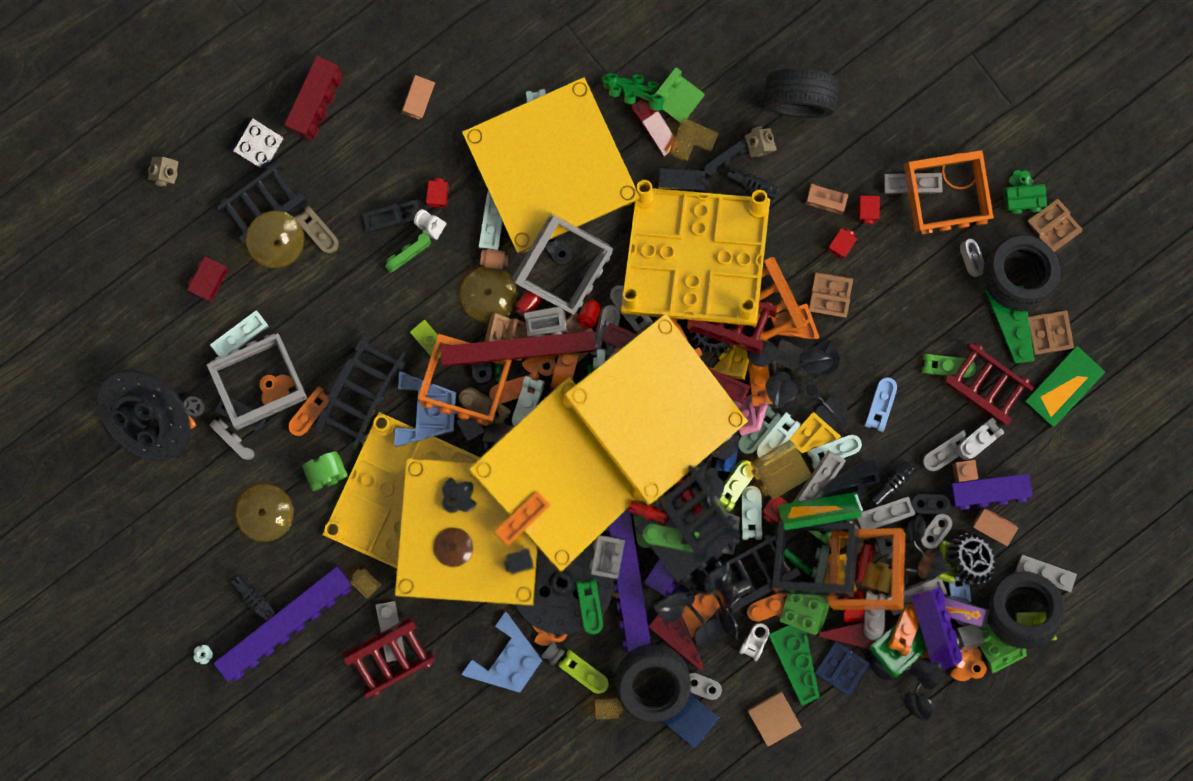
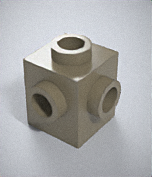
(760, 142)
(163, 171)

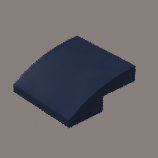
(842, 668)
(693, 721)

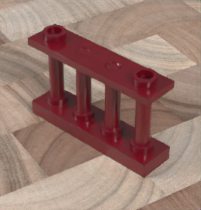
(734, 336)
(970, 392)
(389, 638)

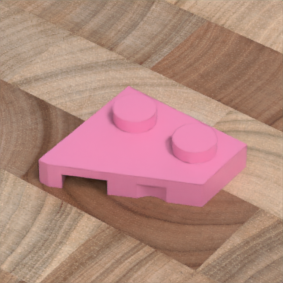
(753, 415)

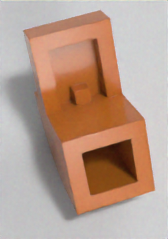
(564, 368)

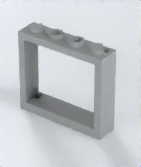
(535, 250)
(237, 355)

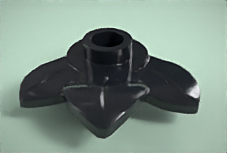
(460, 494)

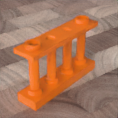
(788, 302)

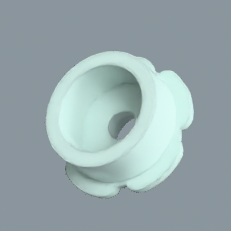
(203, 649)

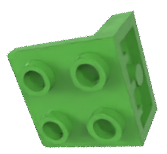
(679, 96)
(805, 612)
(997, 652)

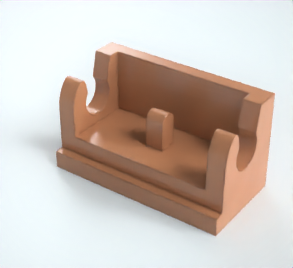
(417, 97)
(826, 199)
(995, 526)

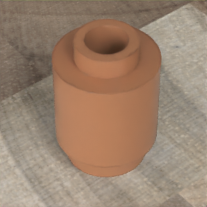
(494, 259)

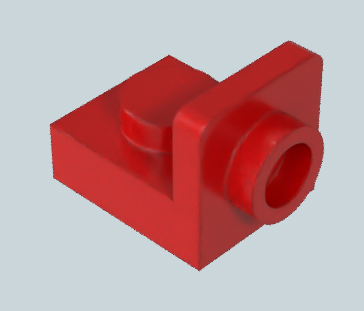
(771, 510)

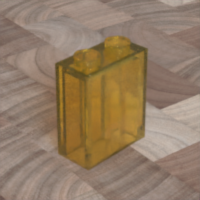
(780, 470)

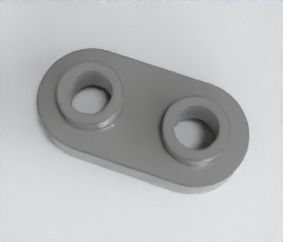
(972, 257)
(935, 531)
(703, 686)

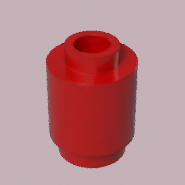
(527, 303)
(589, 314)

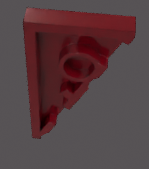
(678, 637)

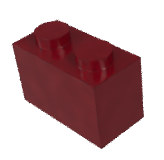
(207, 279)

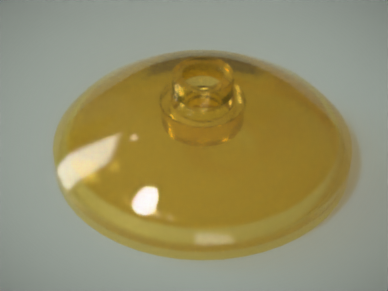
(269, 228)
(482, 306)
(277, 516)

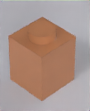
(965, 471)

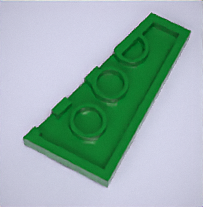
(1015, 331)
(796, 659)

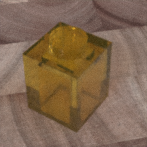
(878, 577)
(365, 582)
(608, 708)

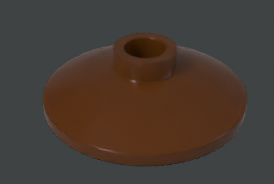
(460, 554)

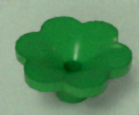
(1016, 180)

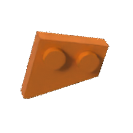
(808, 332)
(705, 605)

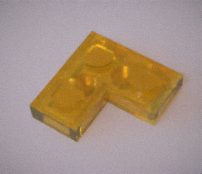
(690, 135)

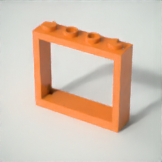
(981, 184)
(447, 408)
(896, 602)

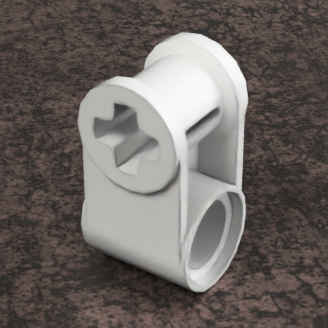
(429, 224)
(754, 642)

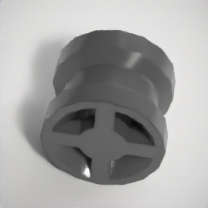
(191, 403)
(553, 654)

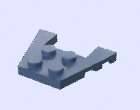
(428, 421)
(513, 665)

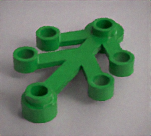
(615, 84)

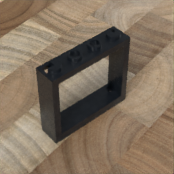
(820, 589)

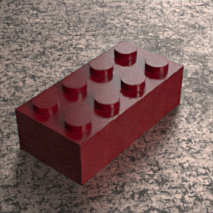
(314, 99)

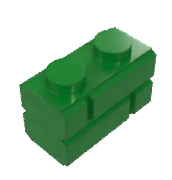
(1025, 197)

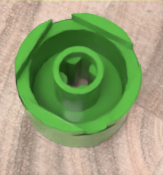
(324, 471)

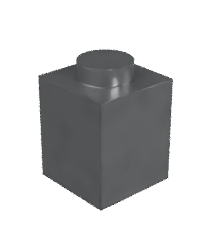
(969, 637)

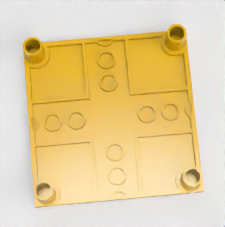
(551, 160)
(696, 255)
(655, 409)
(568, 468)
(372, 499)
(423, 519)

